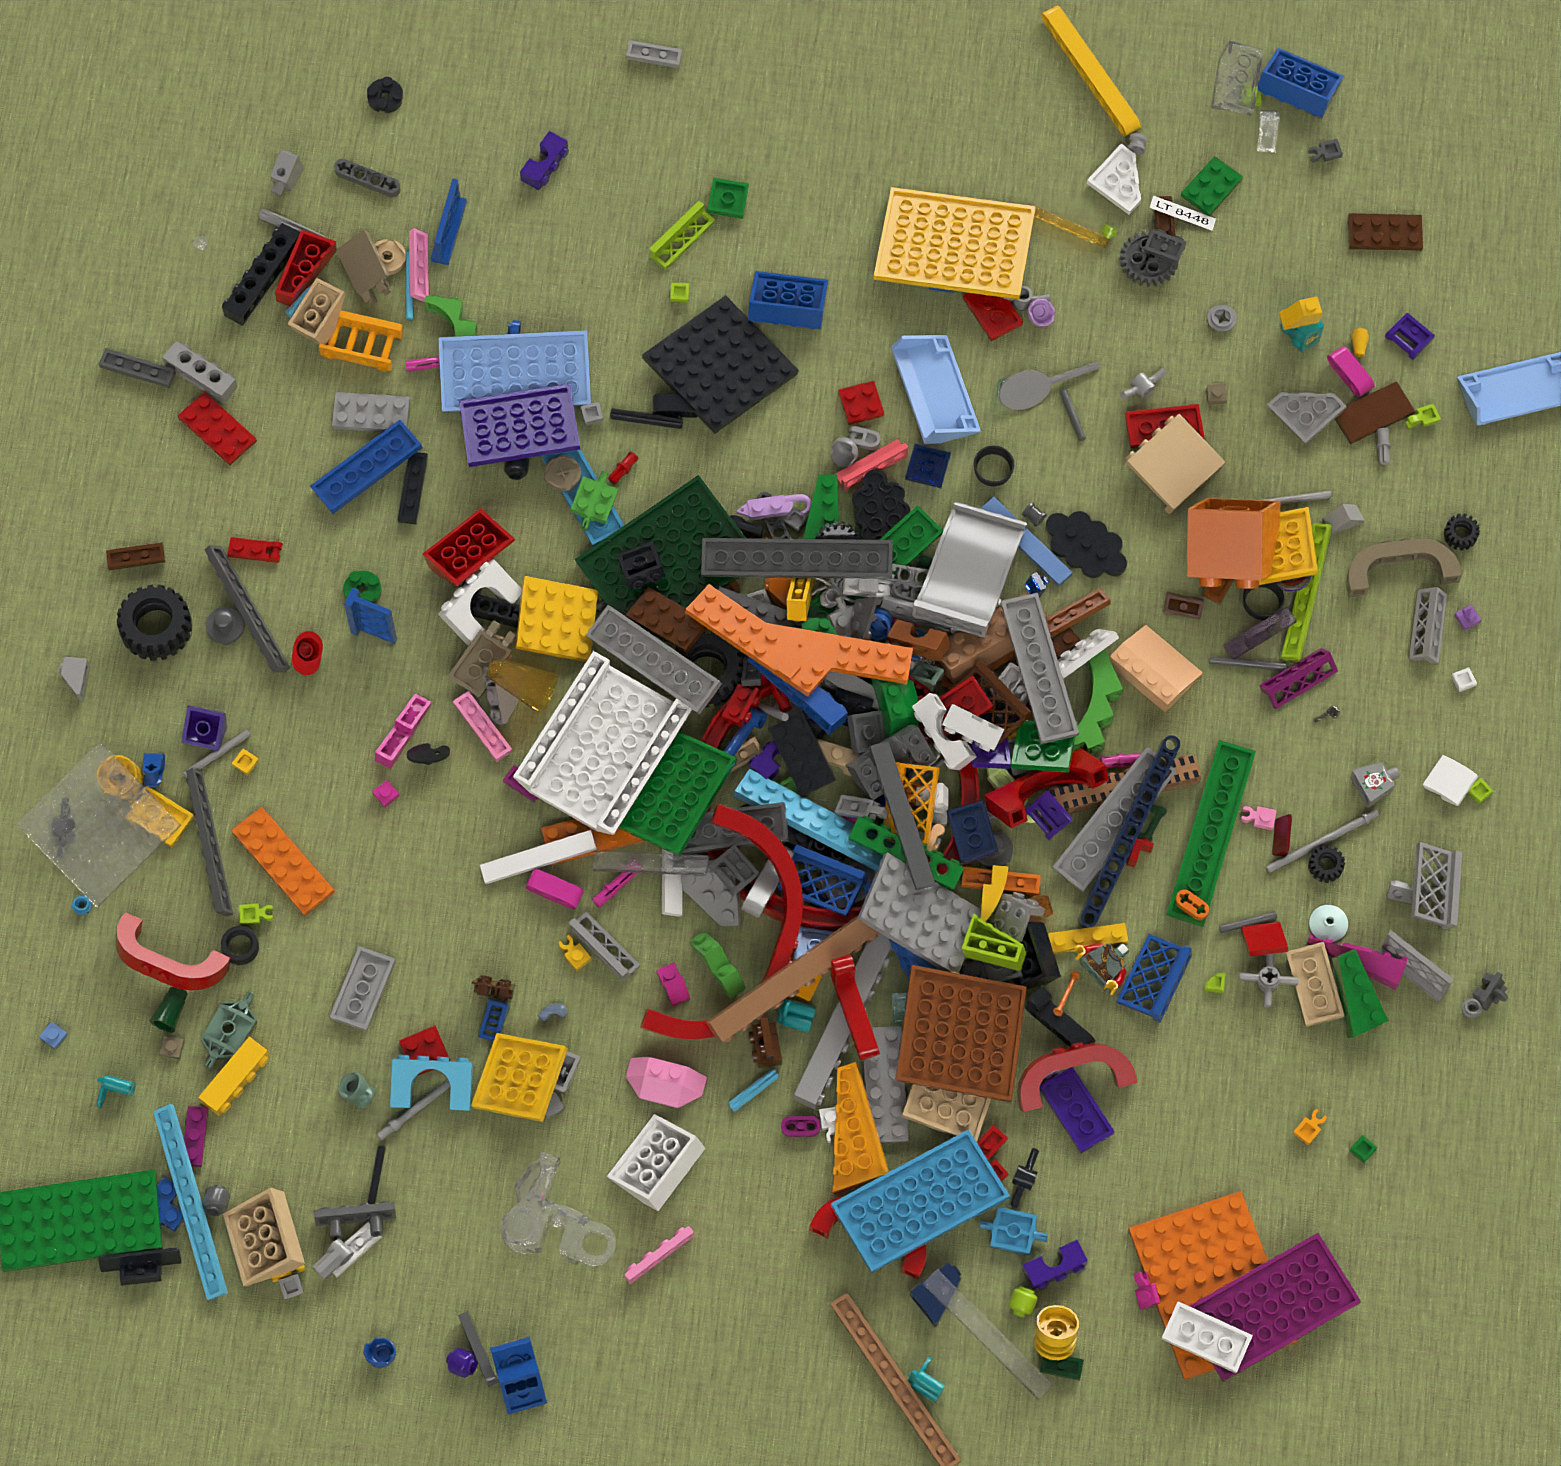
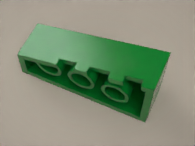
(823, 506)
(1357, 995)

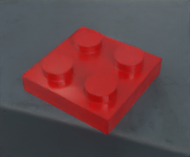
(861, 402)
(424, 1044)

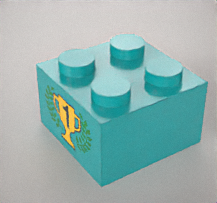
(1304, 336)

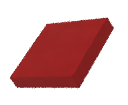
(1264, 939)

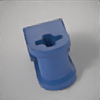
(153, 768)

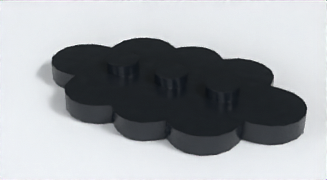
(878, 505)
(1086, 544)

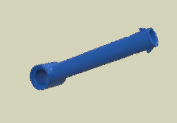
(757, 720)

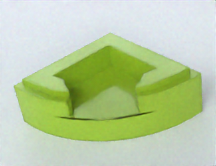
(1216, 983)

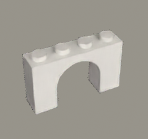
(457, 610)

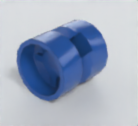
(882, 624)

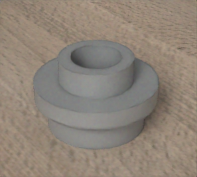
(1471, 1002)

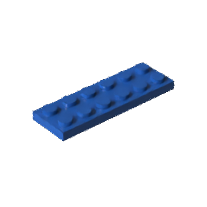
(366, 466)

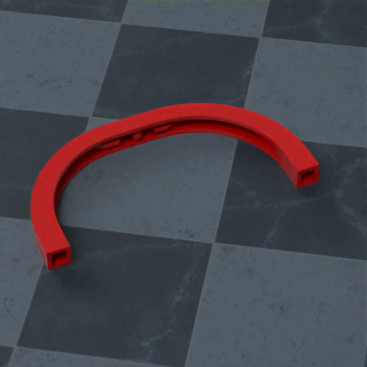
(786, 942)

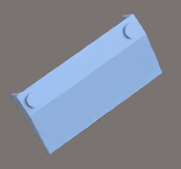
(935, 388)
(1513, 389)

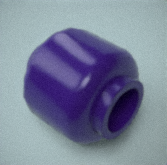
(461, 1362)

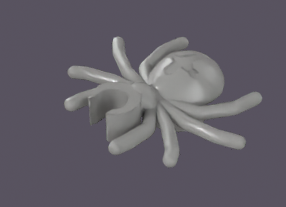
(827, 598)

